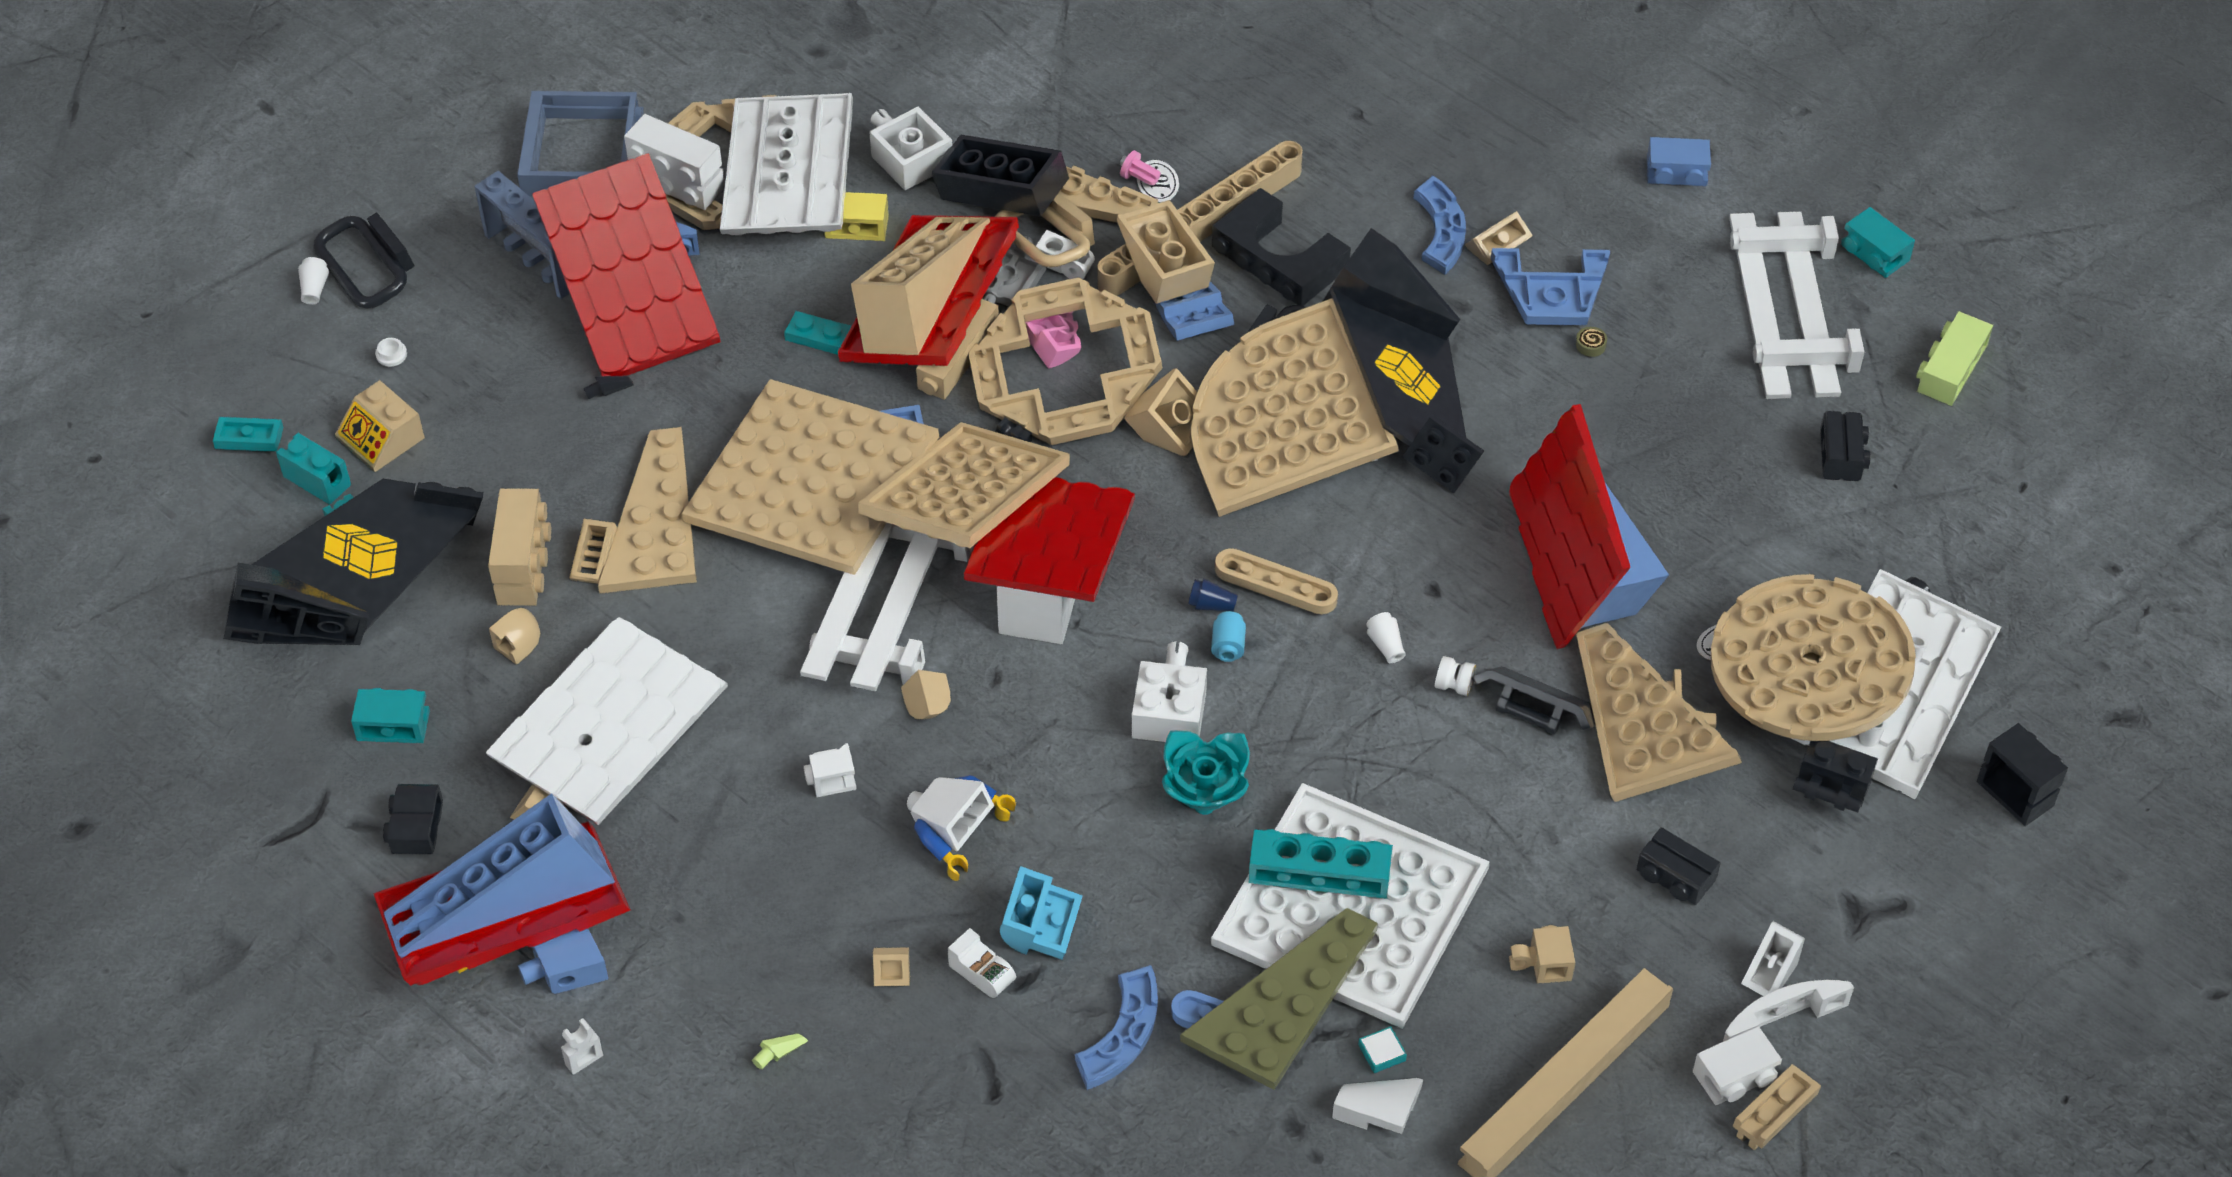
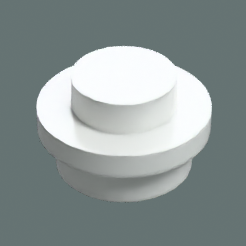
(390, 352)

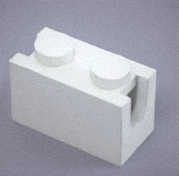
(1737, 1066)

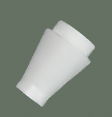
(312, 278)
(1385, 634)

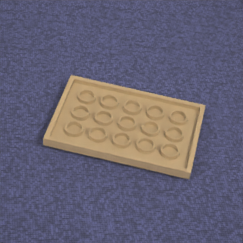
(964, 484)

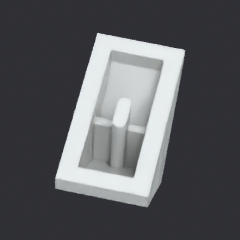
(1774, 960)

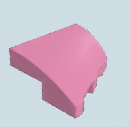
(1054, 338)

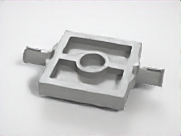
(1015, 274)

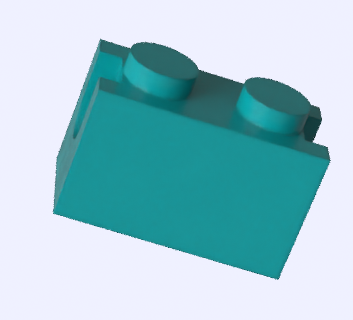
(1878, 242)
(311, 468)
(390, 715)

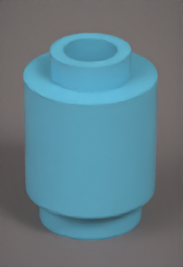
(1228, 636)

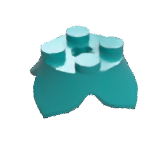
(1205, 772)

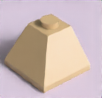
(1165, 413)

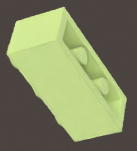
(1953, 358)

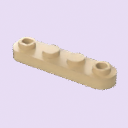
(1276, 581)

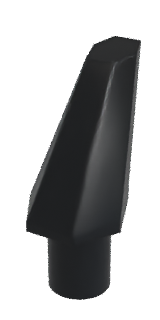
(608, 385)

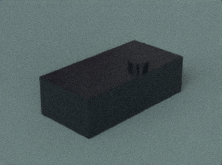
(1000, 175)

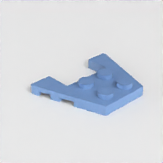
(1552, 296)

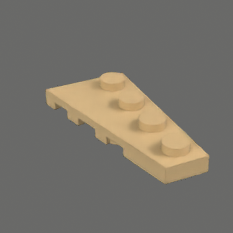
(1100, 198)

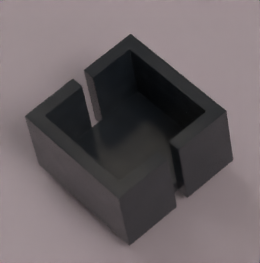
(2022, 774)

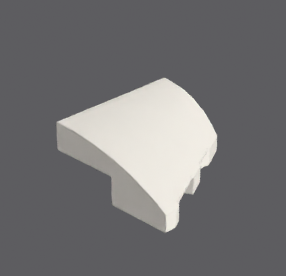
(1377, 1103)

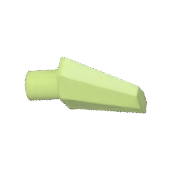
(777, 1048)

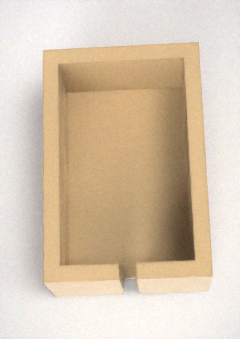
(519, 547)

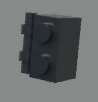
(1835, 775)

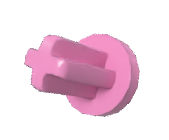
(1135, 167)

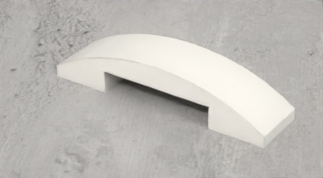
(1820, 995)

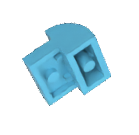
(1039, 915)

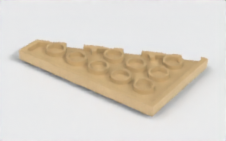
(1641, 722)

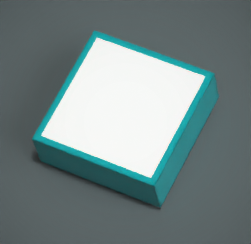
(1382, 1049)

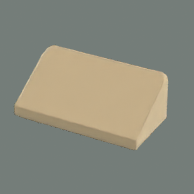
(1504, 234)

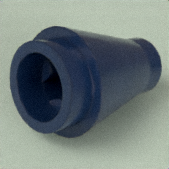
(1212, 597)

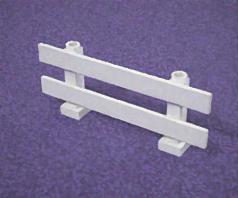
(1816, 347)
(880, 650)

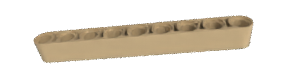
(1269, 171)

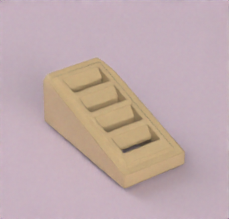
(589, 529)

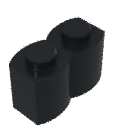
(413, 819)

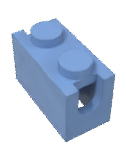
(1678, 161)

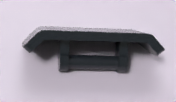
(1561, 700)

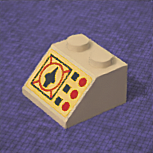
(379, 426)

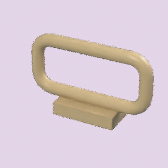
(1070, 222)

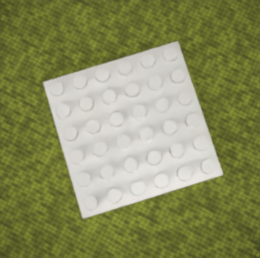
(1422, 910)

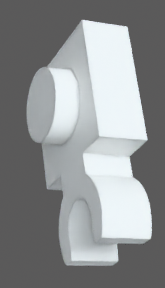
(581, 1047)

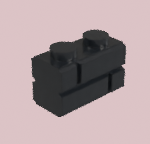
(1843, 446)
(1677, 866)

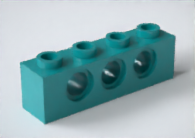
(1306, 873)

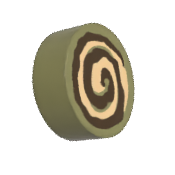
(1591, 341)

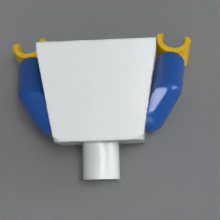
(951, 813)

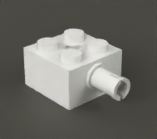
(908, 145)
(1168, 696)

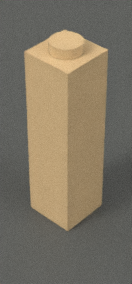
(942, 379)

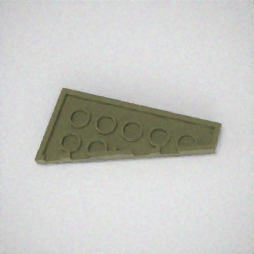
(1275, 1012)

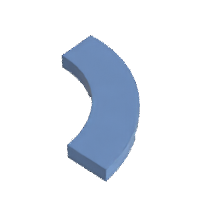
(1448, 224)
(1129, 1034)

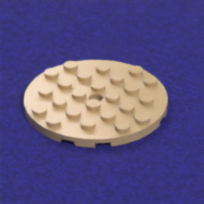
(1851, 688)

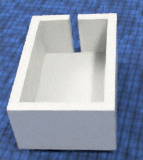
(682, 160)

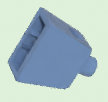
(566, 962)

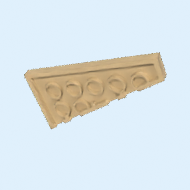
(651, 538)

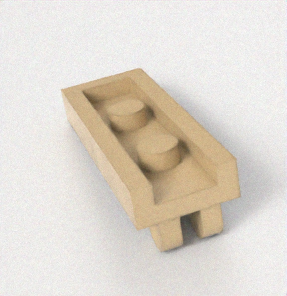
(1775, 1107)

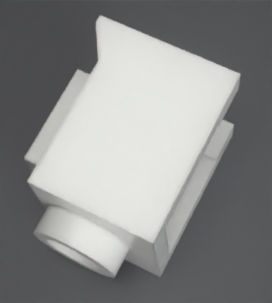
(831, 771)

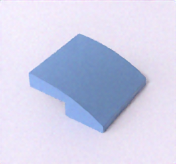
(1195, 313)

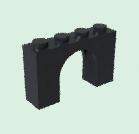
(1294, 276)

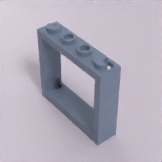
(573, 106)

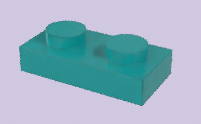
(816, 332)
(248, 434)

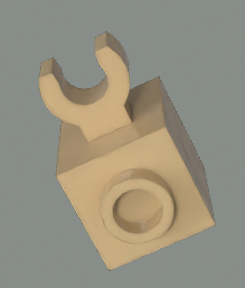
(1549, 954)

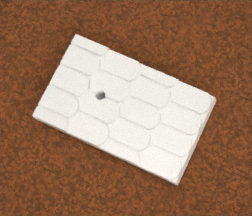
(787, 164)
(1948, 658)
(623, 697)

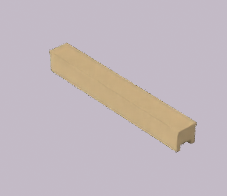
(1565, 1076)

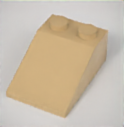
(1165, 251)

